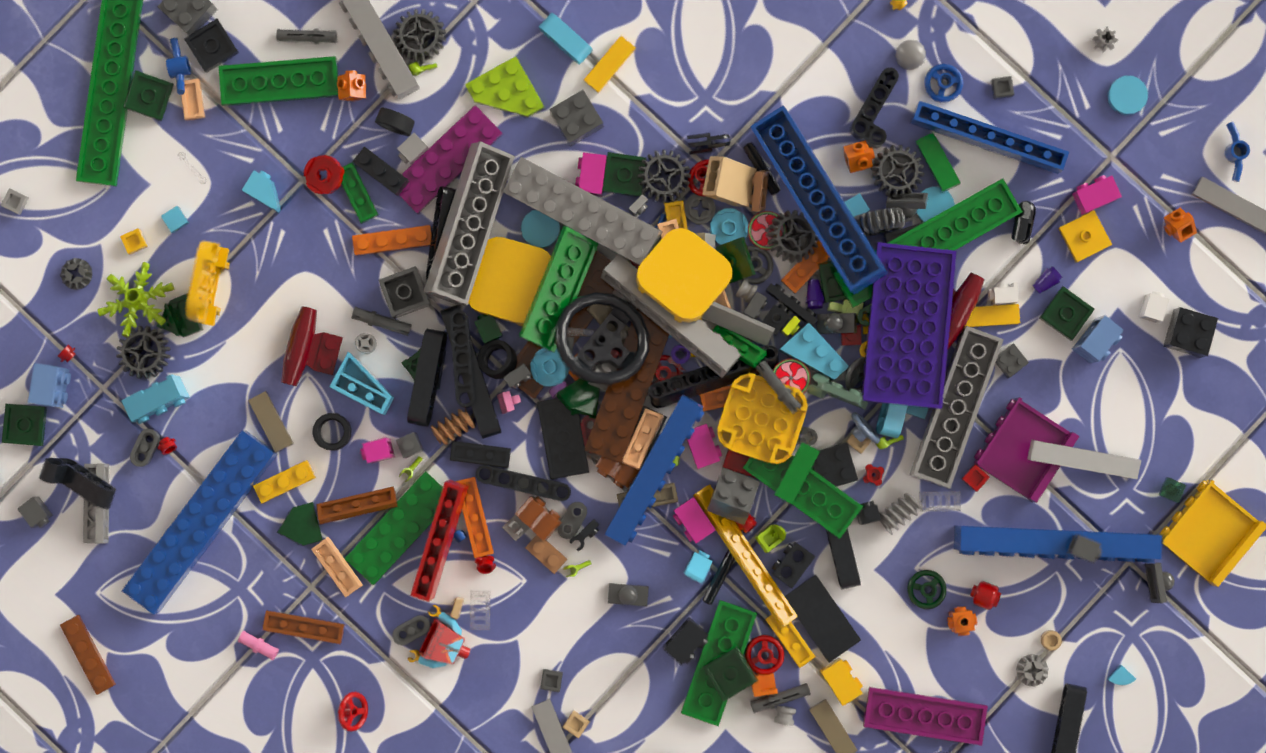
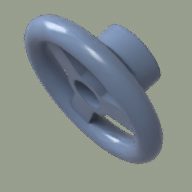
(863, 429)

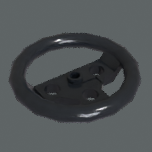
(603, 340)

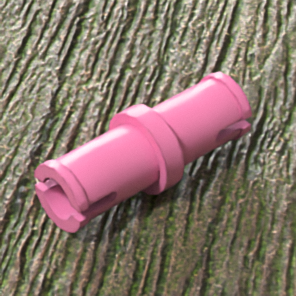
(258, 645)

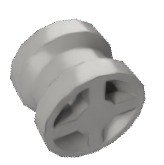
(746, 291)
(362, 343)
(785, 715)

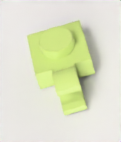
(844, 308)

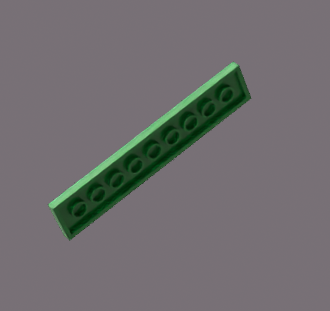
(108, 91)
(953, 227)

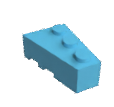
(815, 352)
(361, 385)
(155, 399)

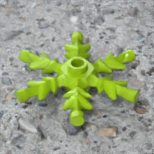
(136, 299)

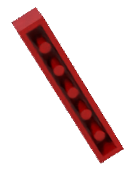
(439, 540)

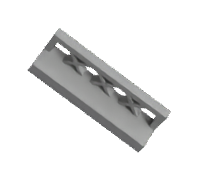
(102, 515)

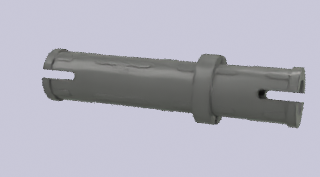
(306, 36)
(373, 318)
(784, 394)
(773, 700)

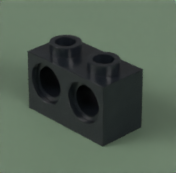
(797, 568)

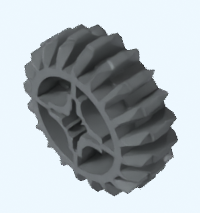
(411, 36)
(912, 162)
(672, 172)
(881, 221)
(777, 240)
(143, 345)

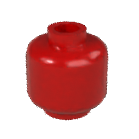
(985, 595)

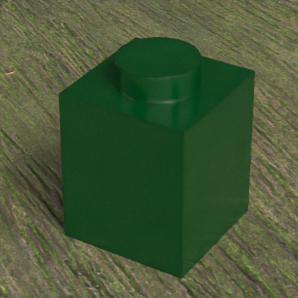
(488, 328)

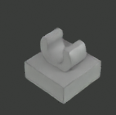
(515, 527)

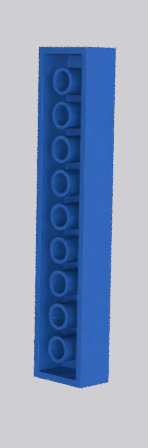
(819, 200)
(199, 522)
(1054, 542)

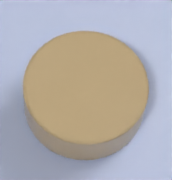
(1051, 640)

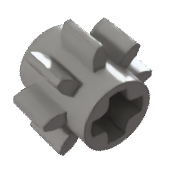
(1109, 35)

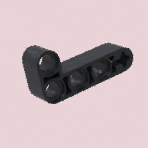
(876, 104)
(79, 480)

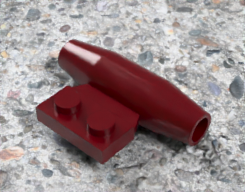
(963, 304)
(310, 349)

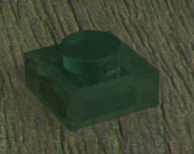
(1172, 490)

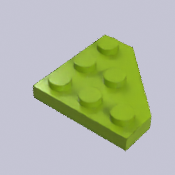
(506, 89)

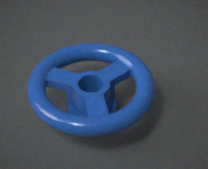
(944, 76)

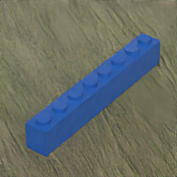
(989, 137)
(654, 469)

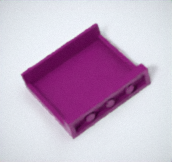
(1009, 445)

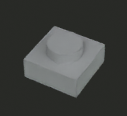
(14, 201)
(639, 205)

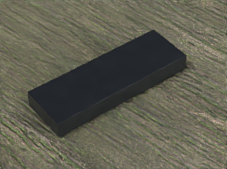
(480, 454)

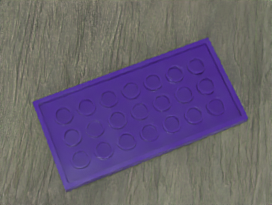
(909, 326)

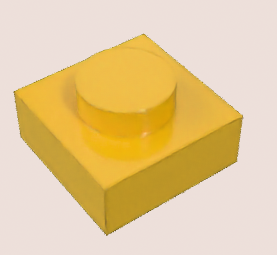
(133, 241)

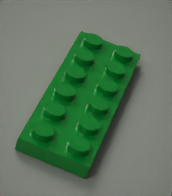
(278, 81)
(558, 286)
(816, 497)
(397, 530)
(728, 629)

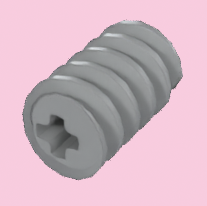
(899, 512)

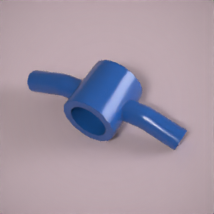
(178, 66)
(1231, 156)

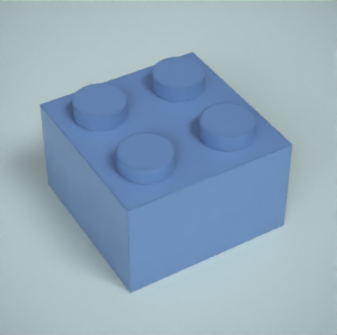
(1098, 339)
(49, 385)

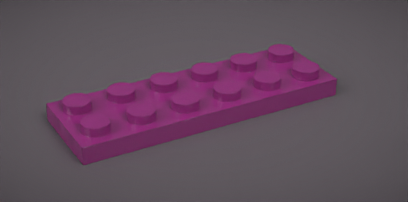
(446, 158)
(925, 716)

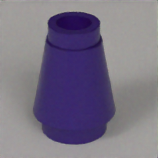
(1048, 279)
(814, 295)
(680, 348)

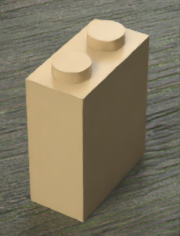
(728, 181)

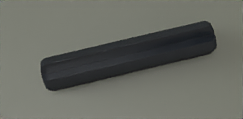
(759, 164)
(719, 578)

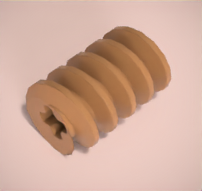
(453, 426)

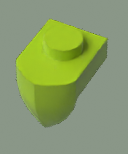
(770, 537)

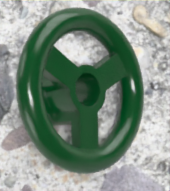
(937, 579)

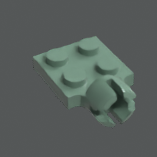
(835, 390)

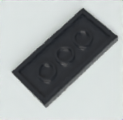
(562, 439)
(822, 618)

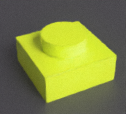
(791, 327)

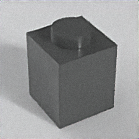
(409, 445)
(35, 512)
(1084, 548)

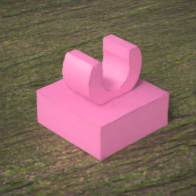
(507, 402)

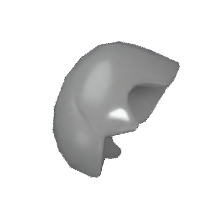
(910, 54)

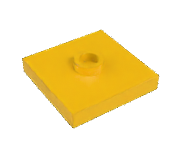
(1085, 236)

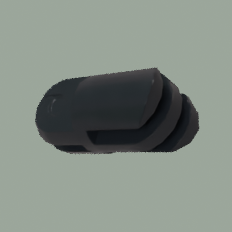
(708, 142)
(1024, 223)

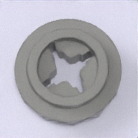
(1025, 664)

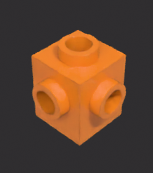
(351, 86)
(858, 156)
(1180, 225)
(955, 617)

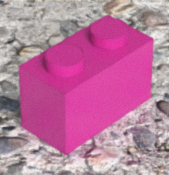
(592, 173)
(1097, 194)
(703, 447)
(377, 450)
(694, 520)

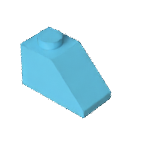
(262, 189)
(698, 566)

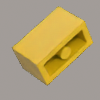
(841, 681)

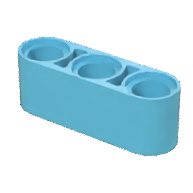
(565, 38)
(891, 420)

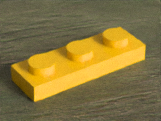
(284, 481)

